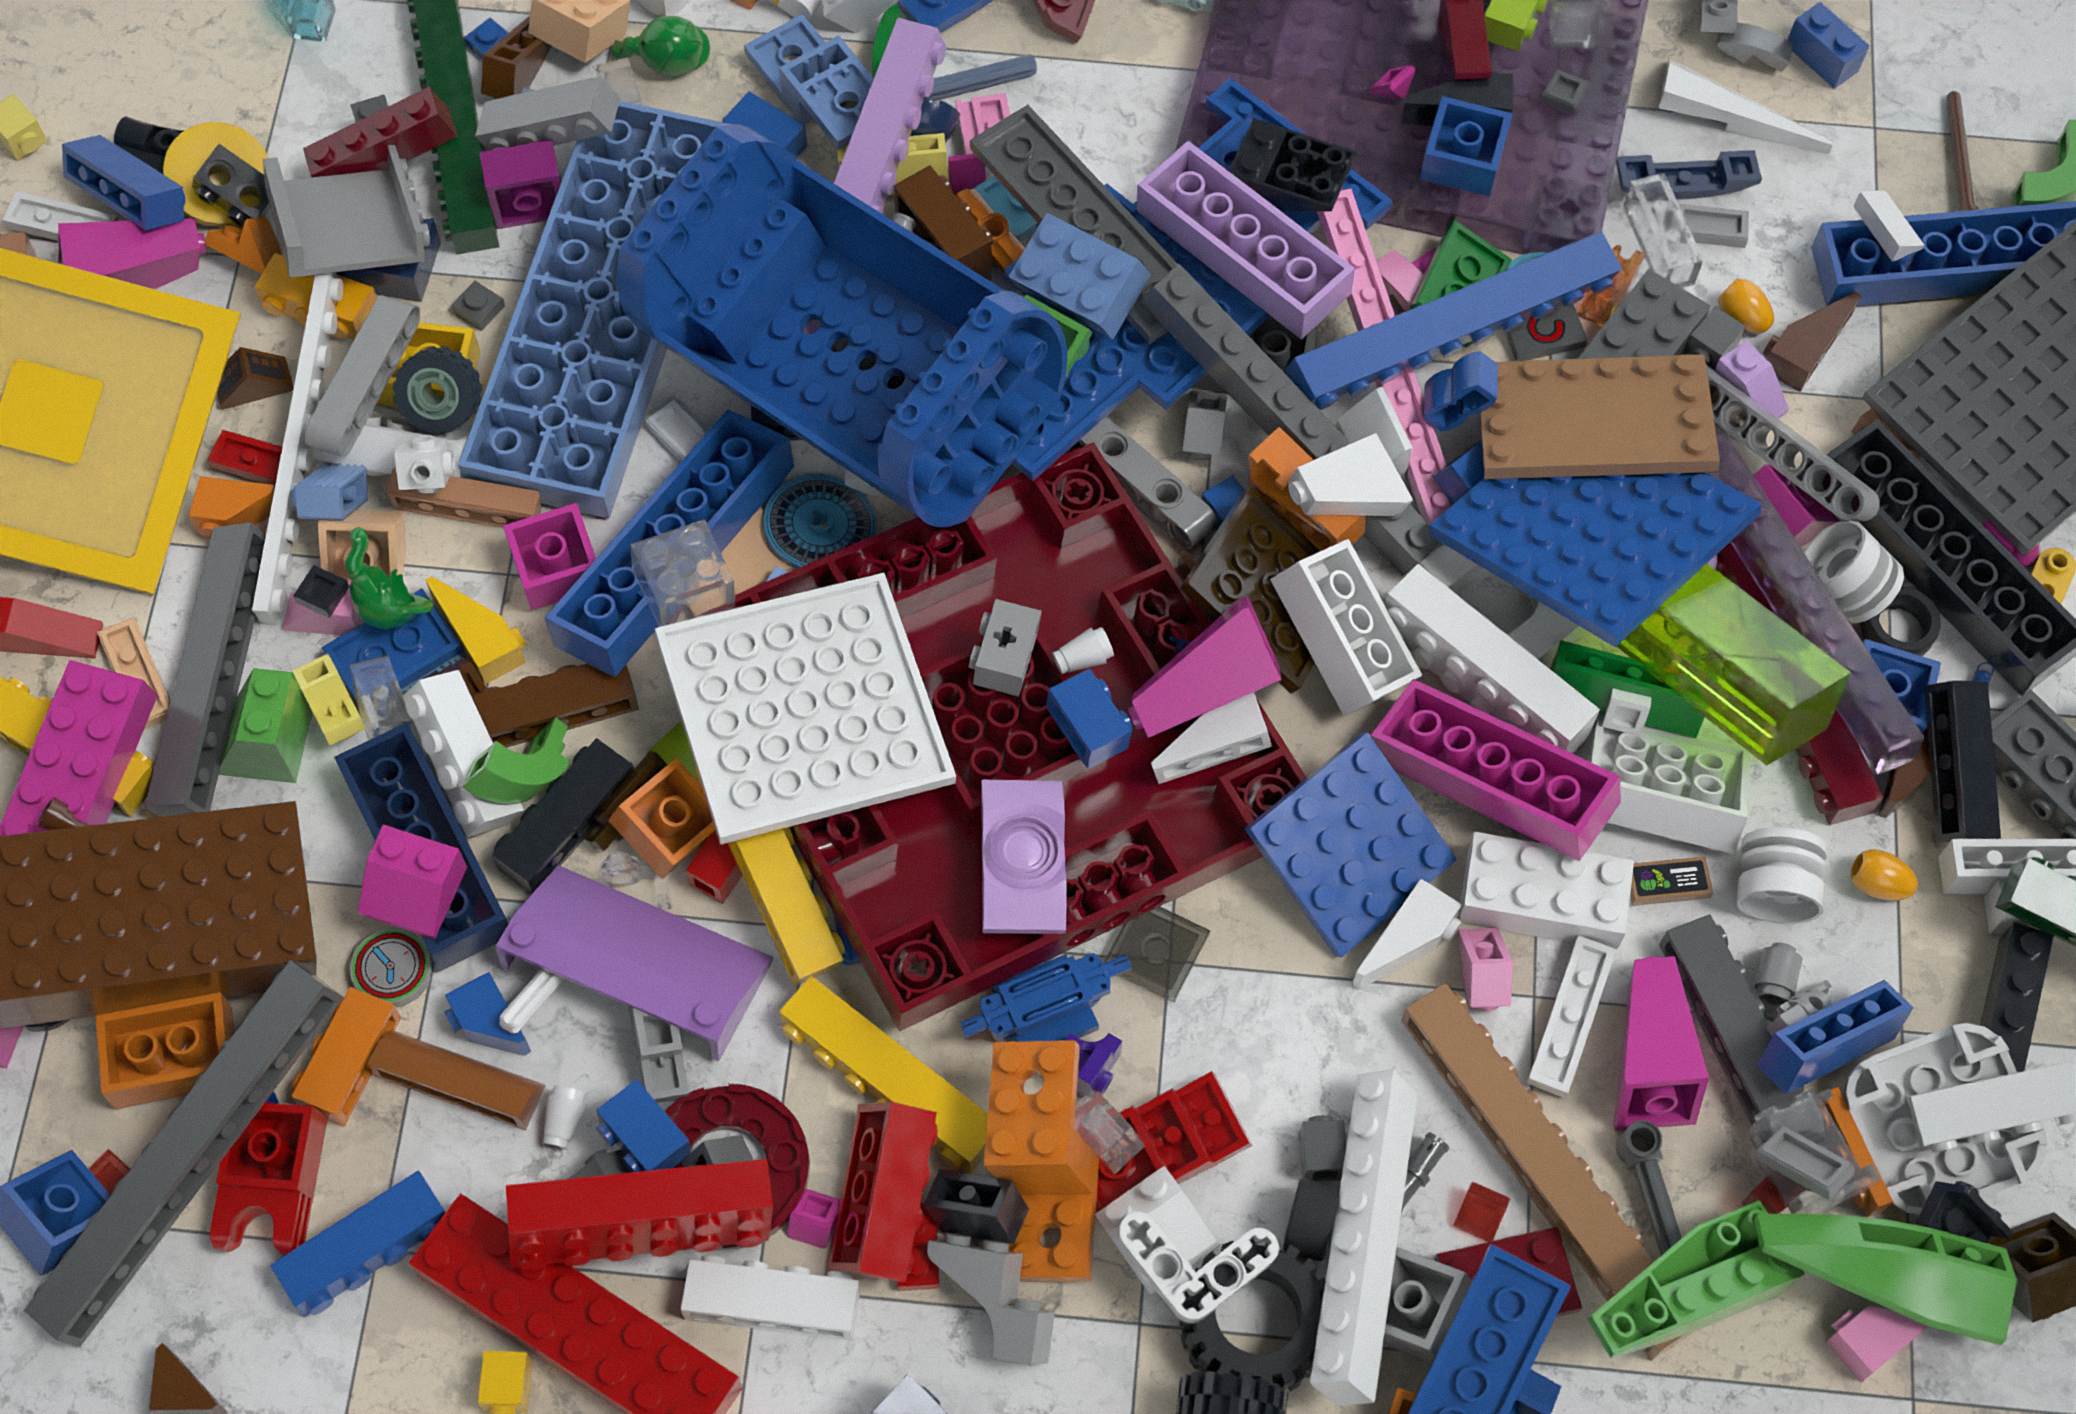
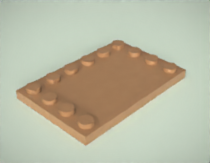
(1600, 418)

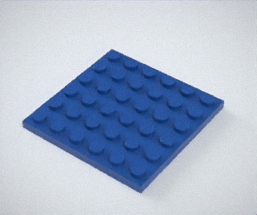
(1597, 544)

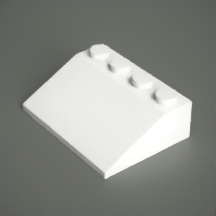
(1677, 784)

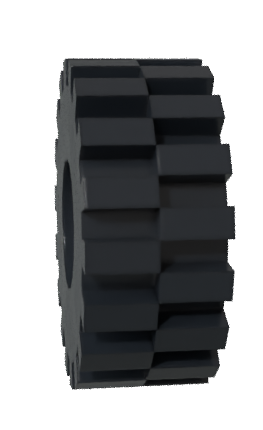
(1229, 1395)

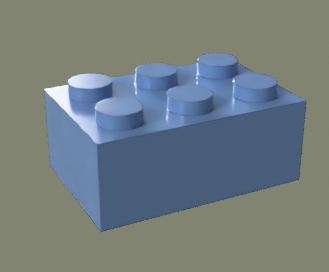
(1080, 275)

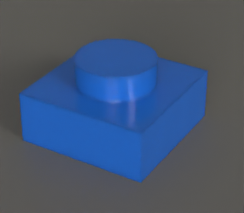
(484, 37)

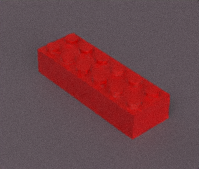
(638, 1214)

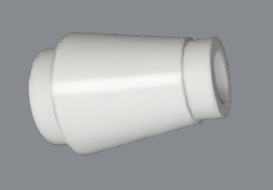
(1084, 651)
(562, 1115)

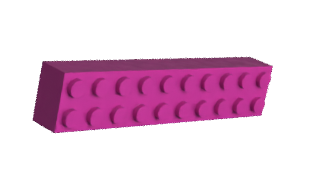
(78, 758)

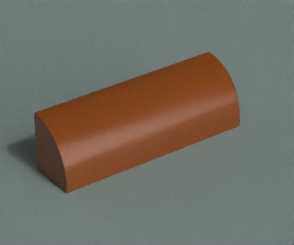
(456, 1079)

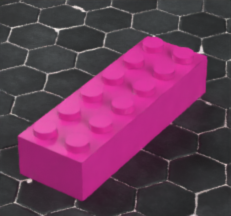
(1498, 769)

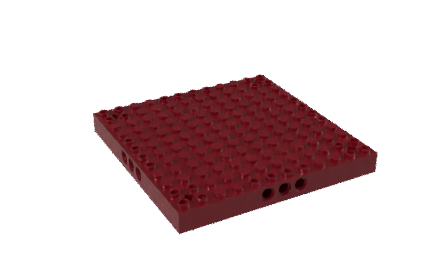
(911, 867)

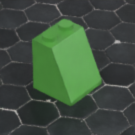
(267, 728)

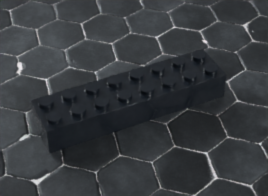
(1958, 562)

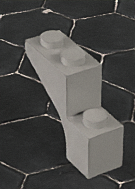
(992, 1277)

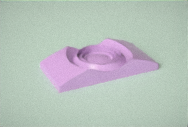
(1023, 857)

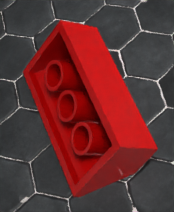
(883, 1191)

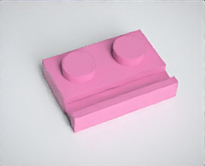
(980, 115)

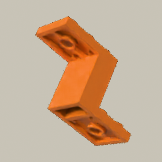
(1044, 1156)

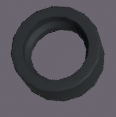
(1921, 608)

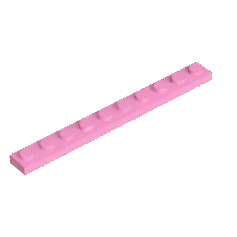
(1370, 306)

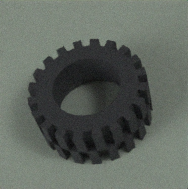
(1285, 1366)

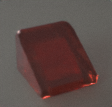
(1481, 1212)

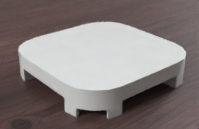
(1934, 1062)

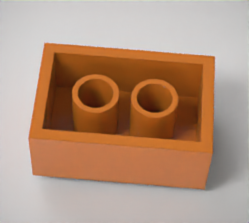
(160, 1047)

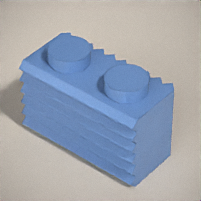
(331, 492)

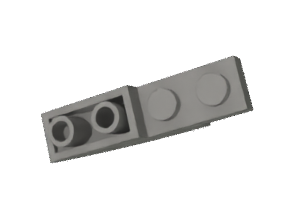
(659, 1057)

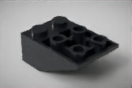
(1292, 168)

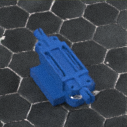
(1047, 1000)

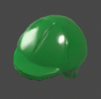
(667, 46)
(374, 595)

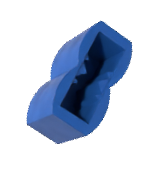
(1460, 391)

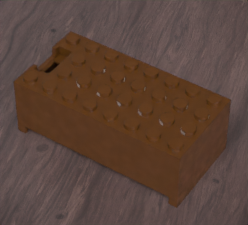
(150, 912)

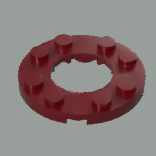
(764, 1119)

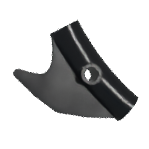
(145, 140)

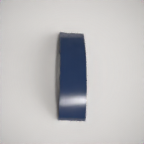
(1695, 179)

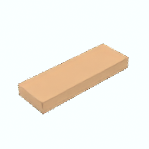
(131, 657)

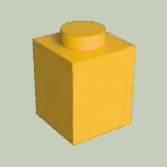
(505, 1382)

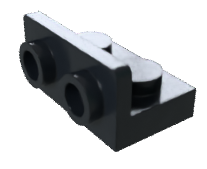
(1962, 1212)

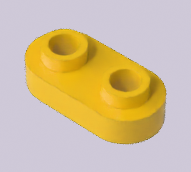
(2055, 578)

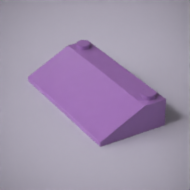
(636, 955)

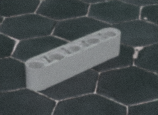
(362, 376)

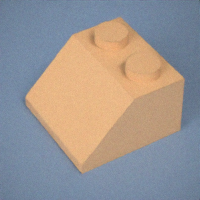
(385, 537)

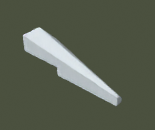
(1702, 97)

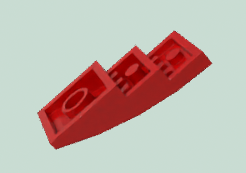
(1180, 1130)

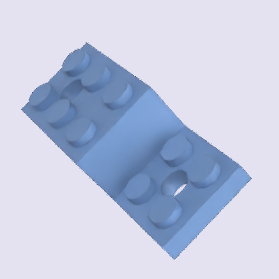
(815, 81)

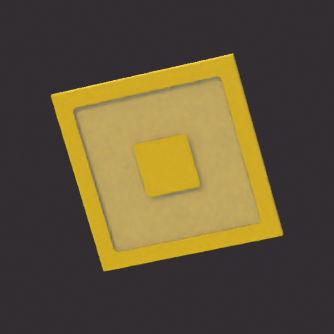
(100, 416)

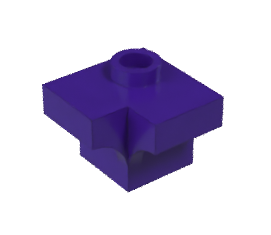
(1095, 1063)

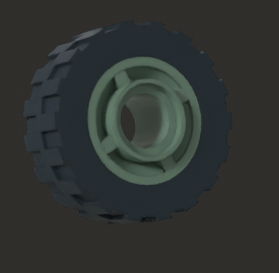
(419, 402)

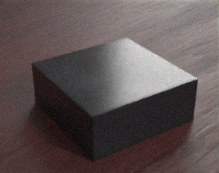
(321, 591)

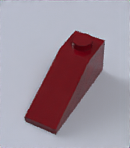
(1465, 38)

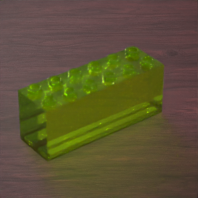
(1739, 665)

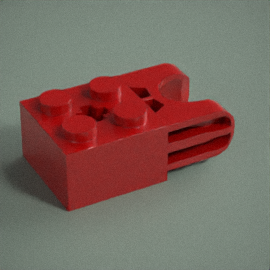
(273, 1184)

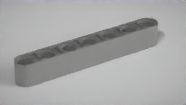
(1784, 449)

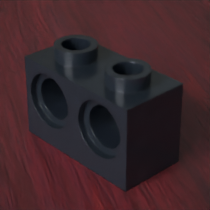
(242, 180)

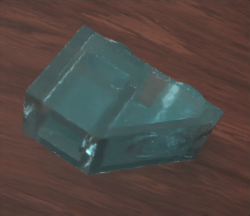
(304, 18)

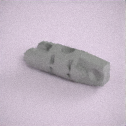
(1801, 1007)

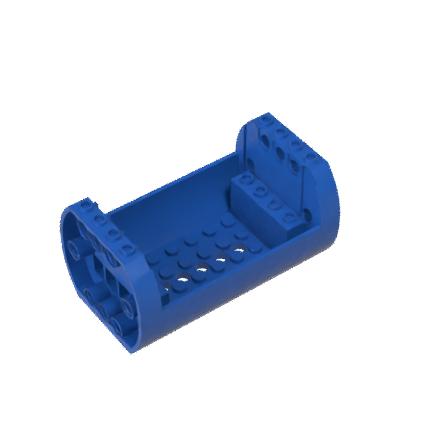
(763, 245)

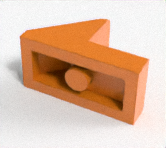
(249, 246)

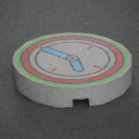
(392, 966)

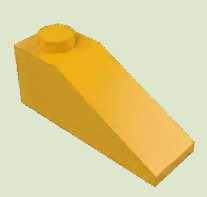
(482, 632)

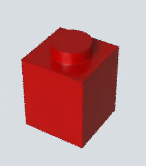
(714, 870)

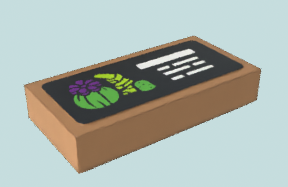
(1670, 881)

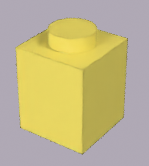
(19, 128)

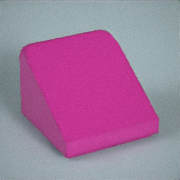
(965, 172)
(814, 1219)

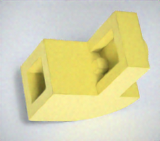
(329, 699)

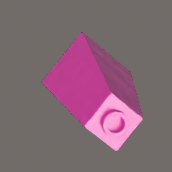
(130, 252)
(1212, 670)
(1661, 1055)

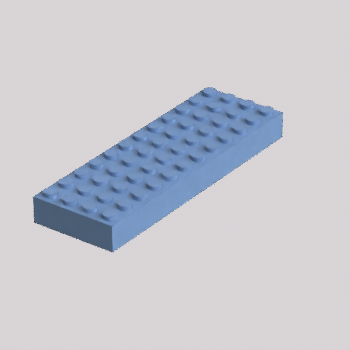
(572, 361)

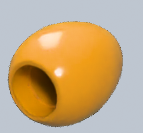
(1747, 305)
(1883, 876)

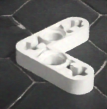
(1186, 1278)

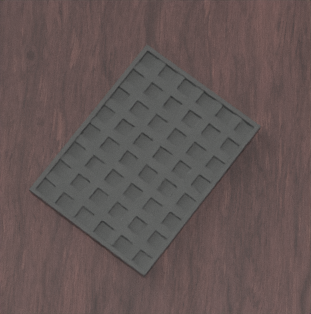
(1998, 398)

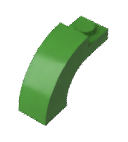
(2053, 185)
(516, 777)

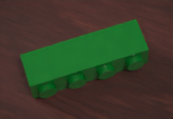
(1598, 672)

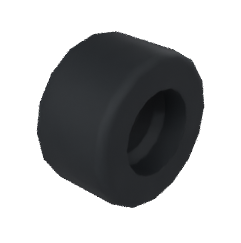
(1311, 1218)

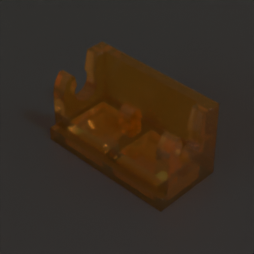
(1601, 306)

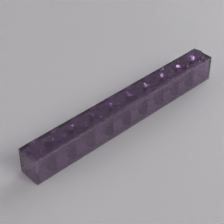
(1807, 606)

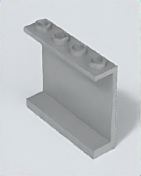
(347, 219)

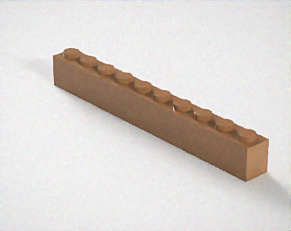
(1529, 1143)

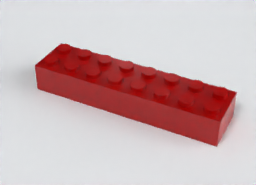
(570, 1321)

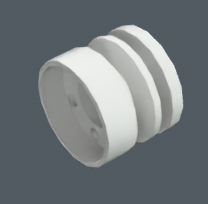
(1855, 569)
(1782, 875)

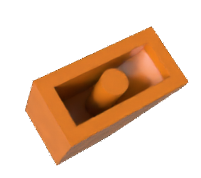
(229, 503)

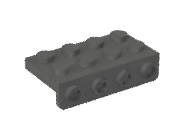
(2038, 760)

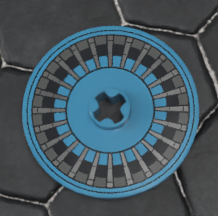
(822, 498)

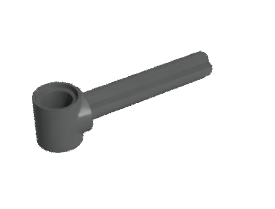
(1650, 1180)

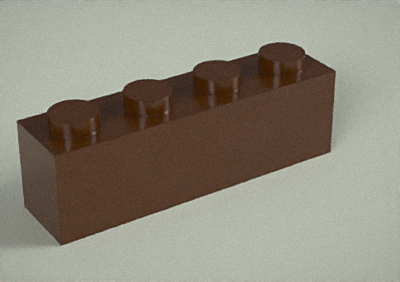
(571, 694)

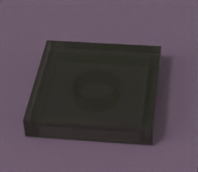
(1160, 950)

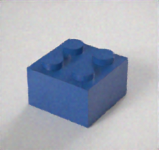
(1465, 146)

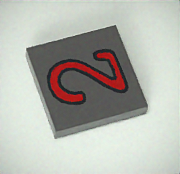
(1549, 335)

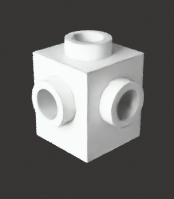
(423, 464)

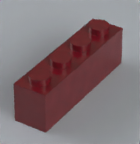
(410, 124)

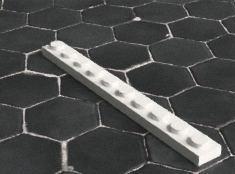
(296, 455)

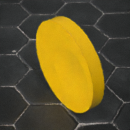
(191, 151)

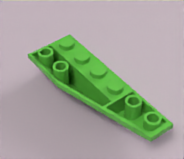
(1902, 1266)
(1694, 1284)

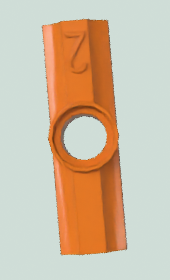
(1005, 245)

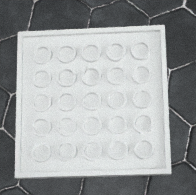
(803, 707)

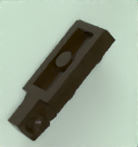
(603, 832)

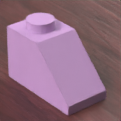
(1754, 377)

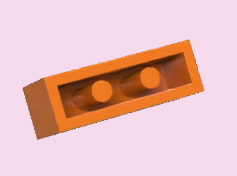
(341, 1055)

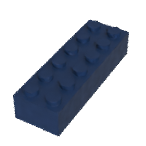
(400, 791)

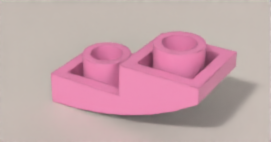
(1399, 277)

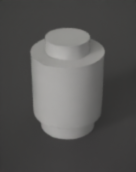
(1778, 973)

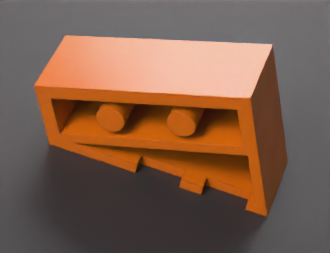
(1269, 471)

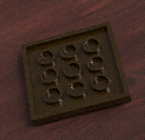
(1240, 561)

